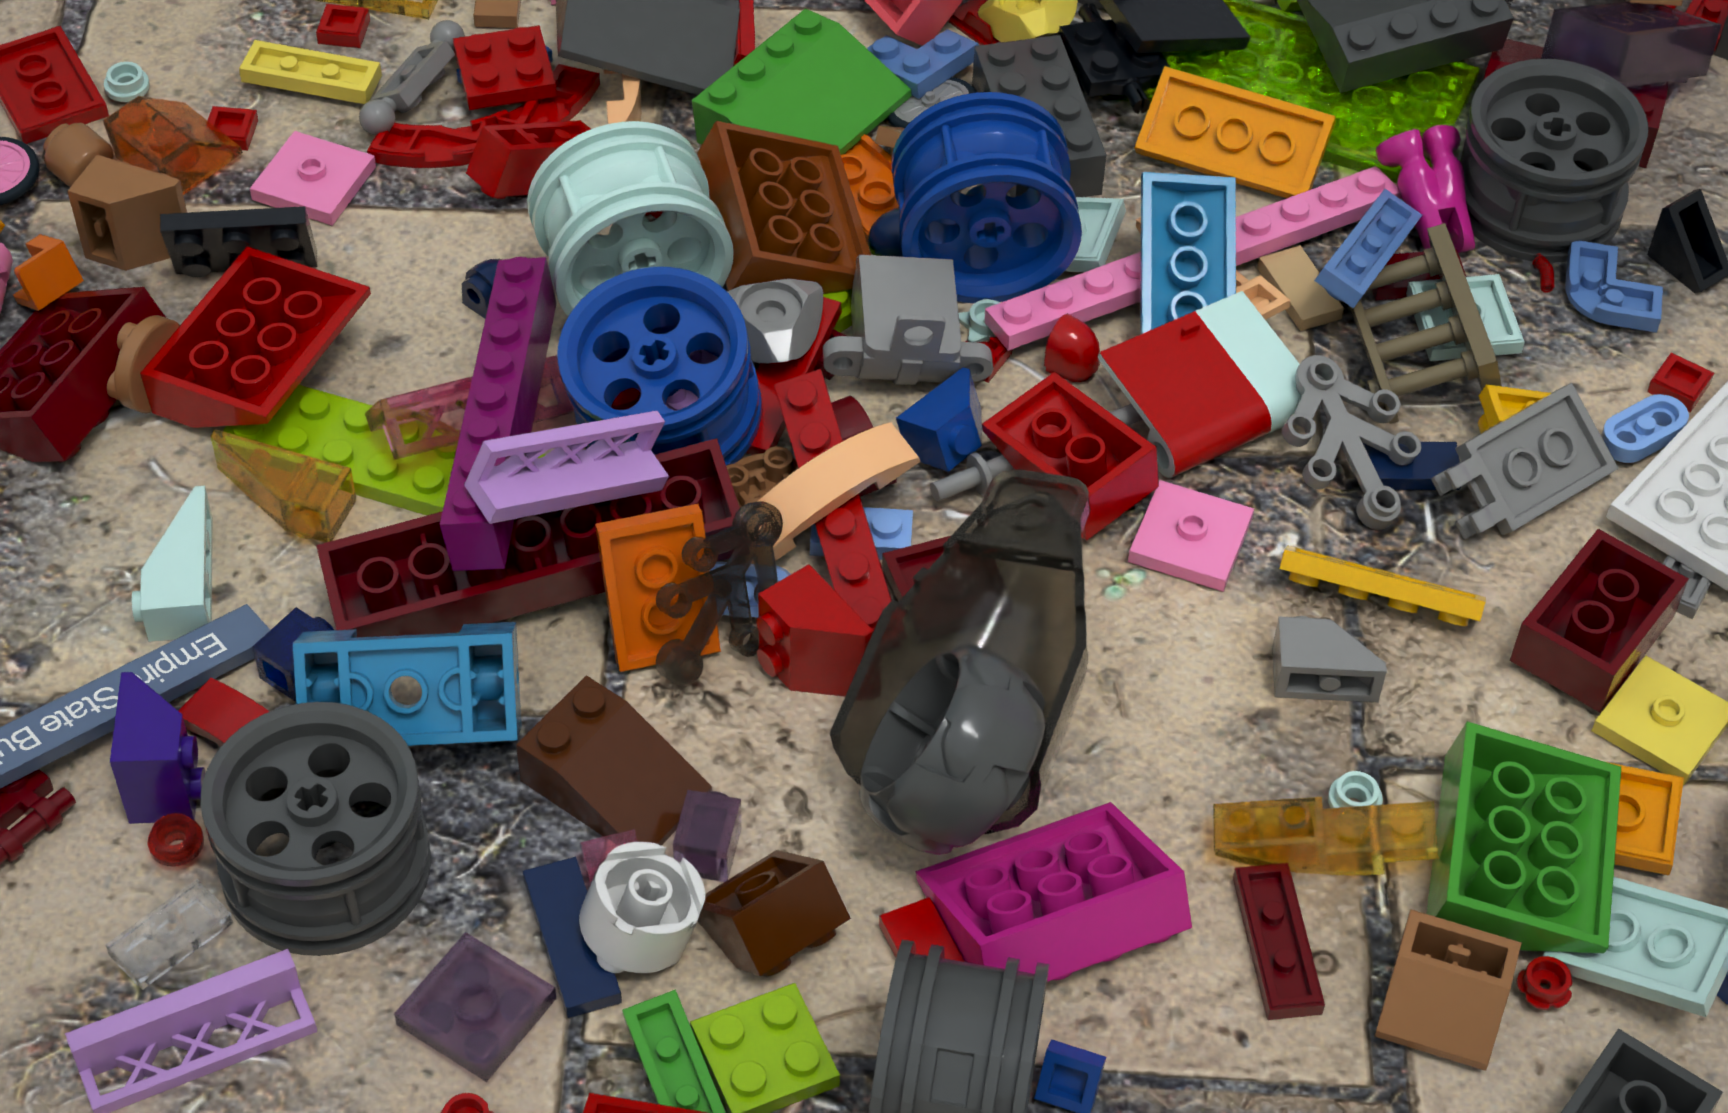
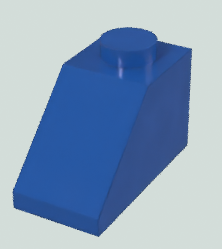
(945, 422)

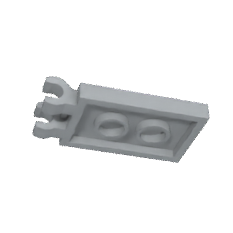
(1528, 463)

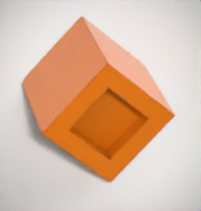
(46, 273)

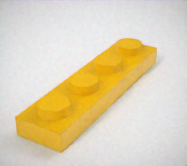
(1403, 591)

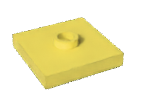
(1663, 719)

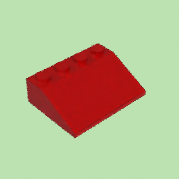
(249, 342)

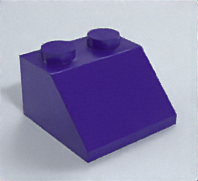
(153, 755)

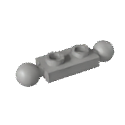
(407, 83)

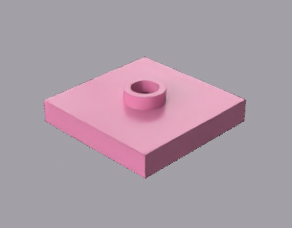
(313, 176)
(1191, 535)

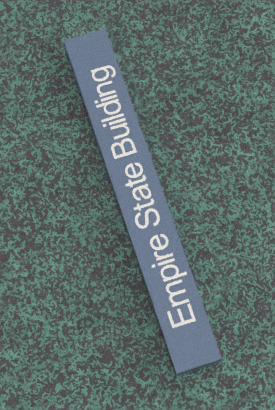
(91, 709)

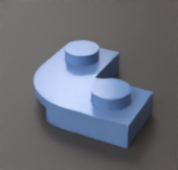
(1603, 298)

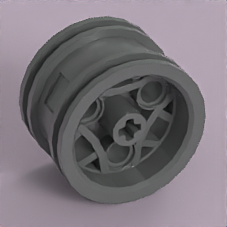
(957, 1035)

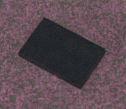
(1177, 25)

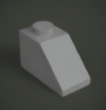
(1323, 662)

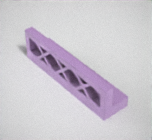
(567, 475)
(186, 1015)

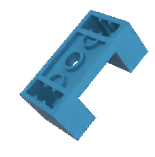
(464, 679)

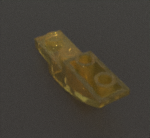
(1323, 839)

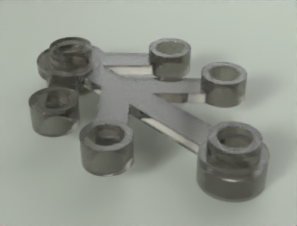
(724, 586)

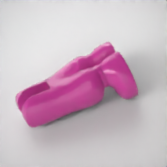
(1432, 191)

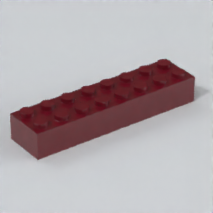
(404, 583)

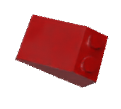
(1070, 435)

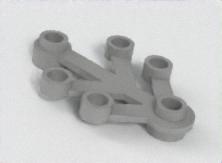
(1349, 433)

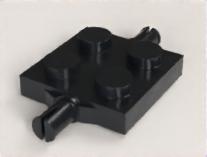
(1108, 61)

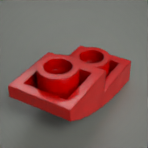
(219, 711)

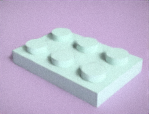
(1659, 948)

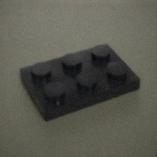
(215, 239)

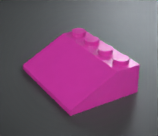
(1060, 895)

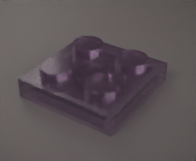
(475, 1006)

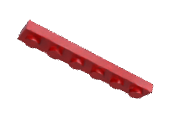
(845, 531)

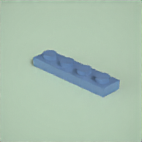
(1368, 248)

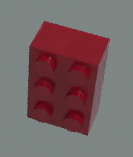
(1598, 620)

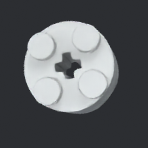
(641, 908)

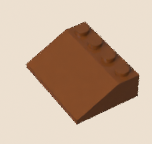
(783, 207)

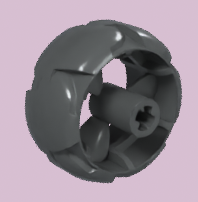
(953, 750)

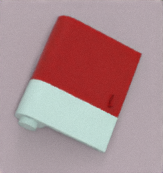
(1206, 382)

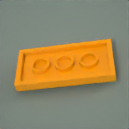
(1234, 134)

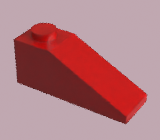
(512, 153)

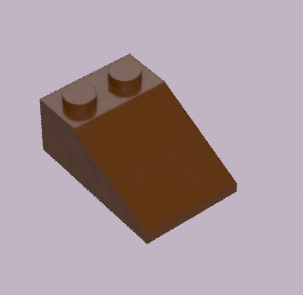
(607, 765)

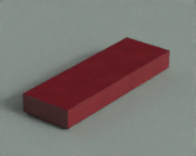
(1278, 941)

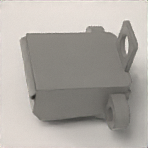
(905, 325)

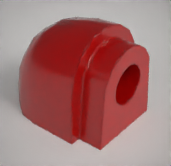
(1072, 350)

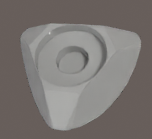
(780, 317)

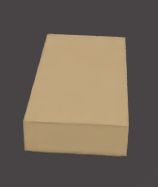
(1294, 276)

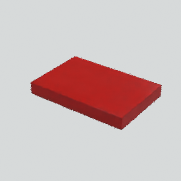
(46, 85)

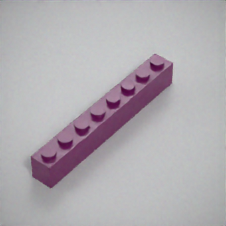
(499, 402)

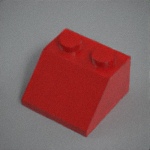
(810, 635)

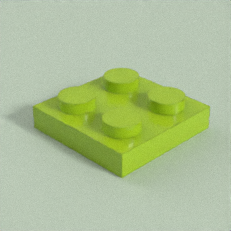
(765, 1052)

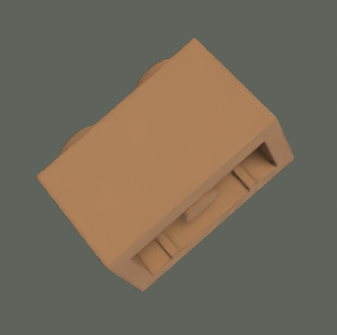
(120, 212)
(1448, 989)

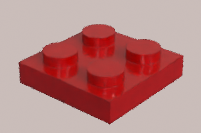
(504, 67)

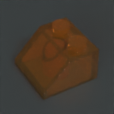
(169, 140)

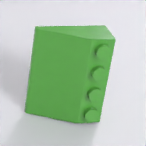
(804, 84)
(1526, 842)

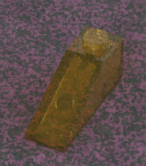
(292, 488)

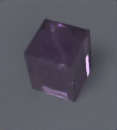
(708, 833)

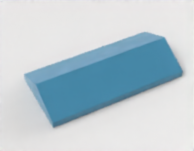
(1185, 244)

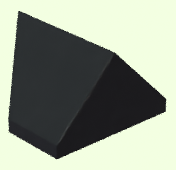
(1689, 243)

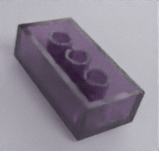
(1633, 42)

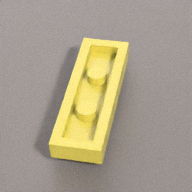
(310, 72)

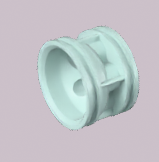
(615, 179)

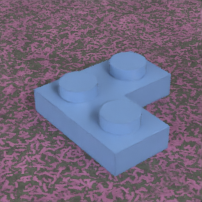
(930, 64)

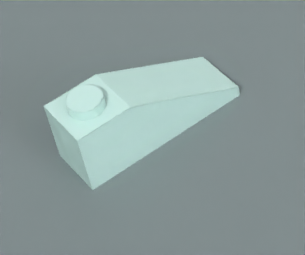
(178, 574)

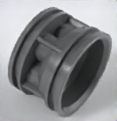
(1522, 150)
(300, 777)

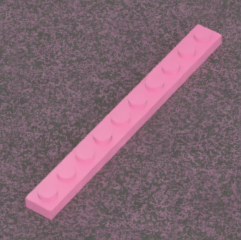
(1257, 235)

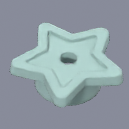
(975, 320)

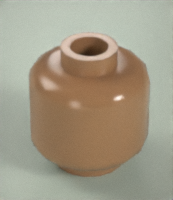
(72, 149)

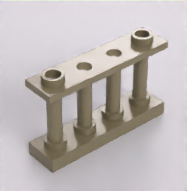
(1463, 327)

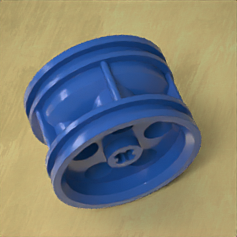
(995, 240)
(641, 336)

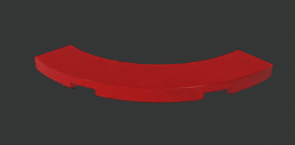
(448, 147)

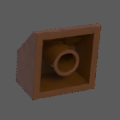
(773, 912)

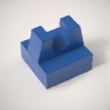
(1070, 1077)

